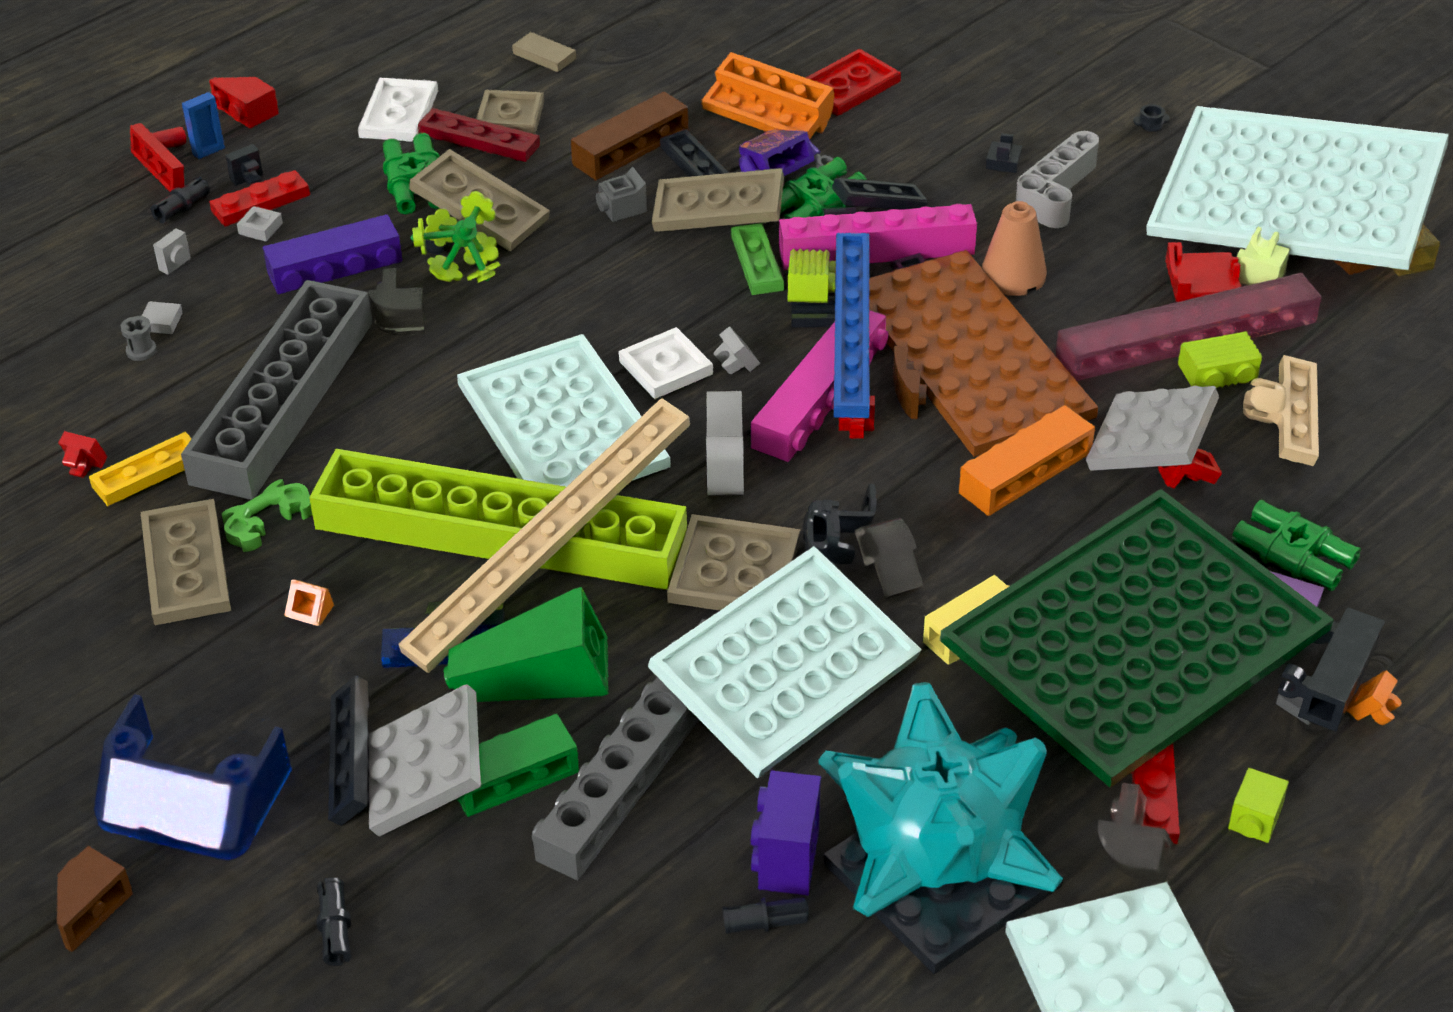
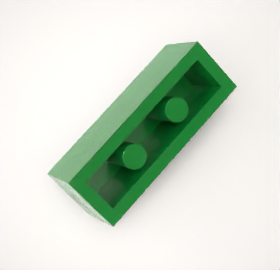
(522, 763)

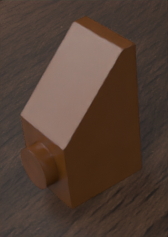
(88, 894)

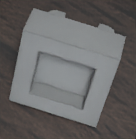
(735, 353)

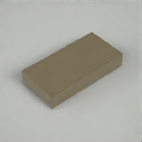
(544, 52)

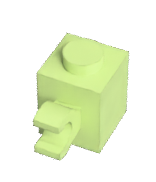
(1262, 259)

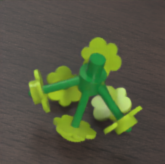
(464, 234)

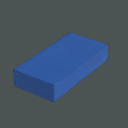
(203, 125)

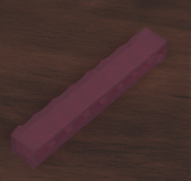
(1159, 331)

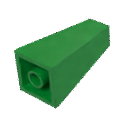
(537, 655)

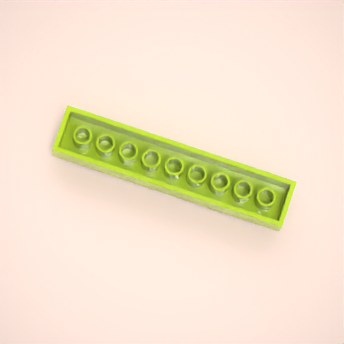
(481, 512)

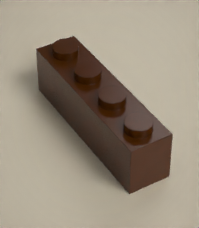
(628, 135)

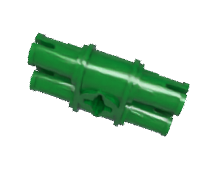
(403, 167)
(814, 190)
(1296, 545)

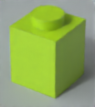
(1258, 805)

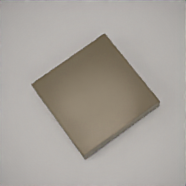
(512, 109)

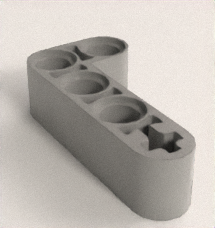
(1049, 180)
(724, 443)

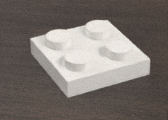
(665, 362)

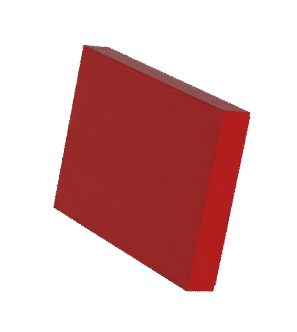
(856, 79)

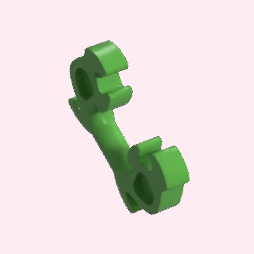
(246, 531)

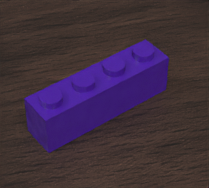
(332, 253)

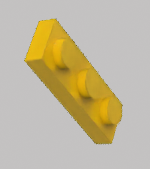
(140, 470)

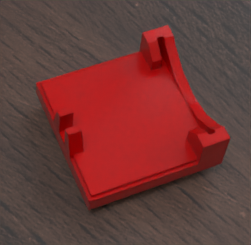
(1200, 273)

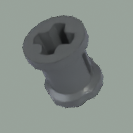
(138, 338)

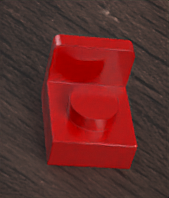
(1202, 467)

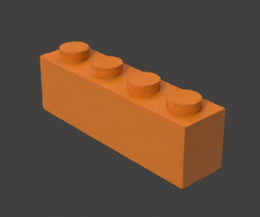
(1026, 460)

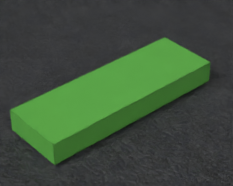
(757, 259)

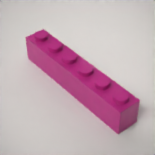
(892, 233)
(806, 396)

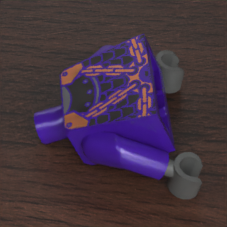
(780, 150)

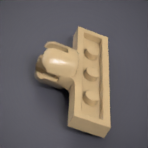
(1291, 406)

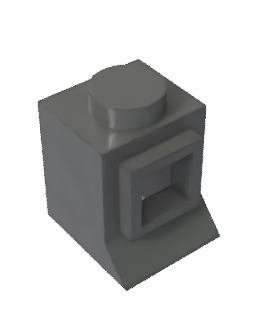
(622, 196)

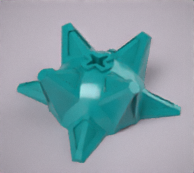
(941, 807)

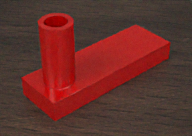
(153, 153)

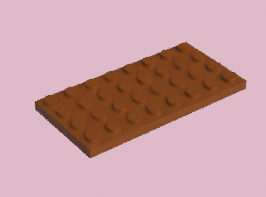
(973, 350)

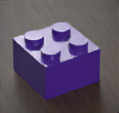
(786, 832)

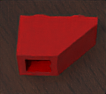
(245, 99)

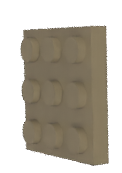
(727, 560)

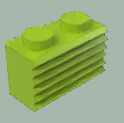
(810, 276)
(1220, 360)

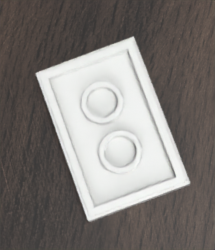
(397, 108)

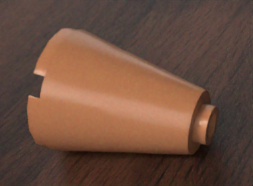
(1016, 251)

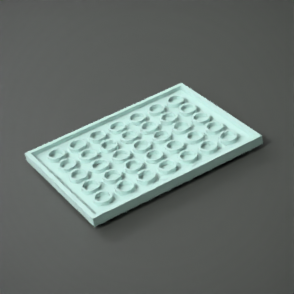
(1316, 182)

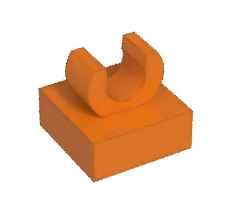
(1376, 699)

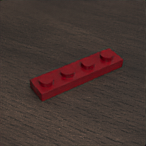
(479, 134)

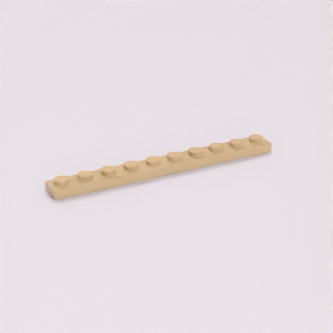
(543, 535)

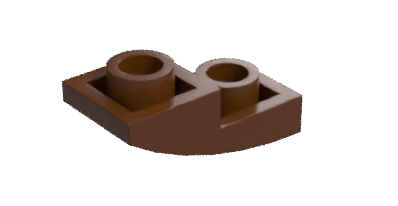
(907, 383)

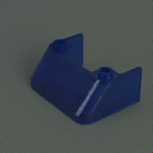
(184, 806)

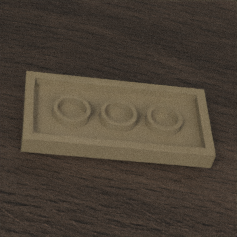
(454, 177)
(718, 200)
(184, 562)

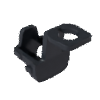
(825, 523)

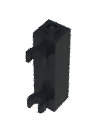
(1338, 672)

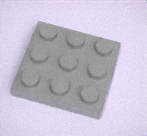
(1153, 428)
(423, 760)

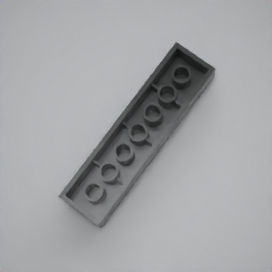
(277, 390)

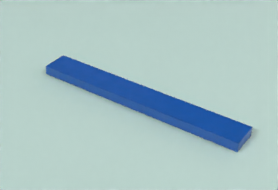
(851, 326)

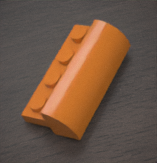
(768, 97)

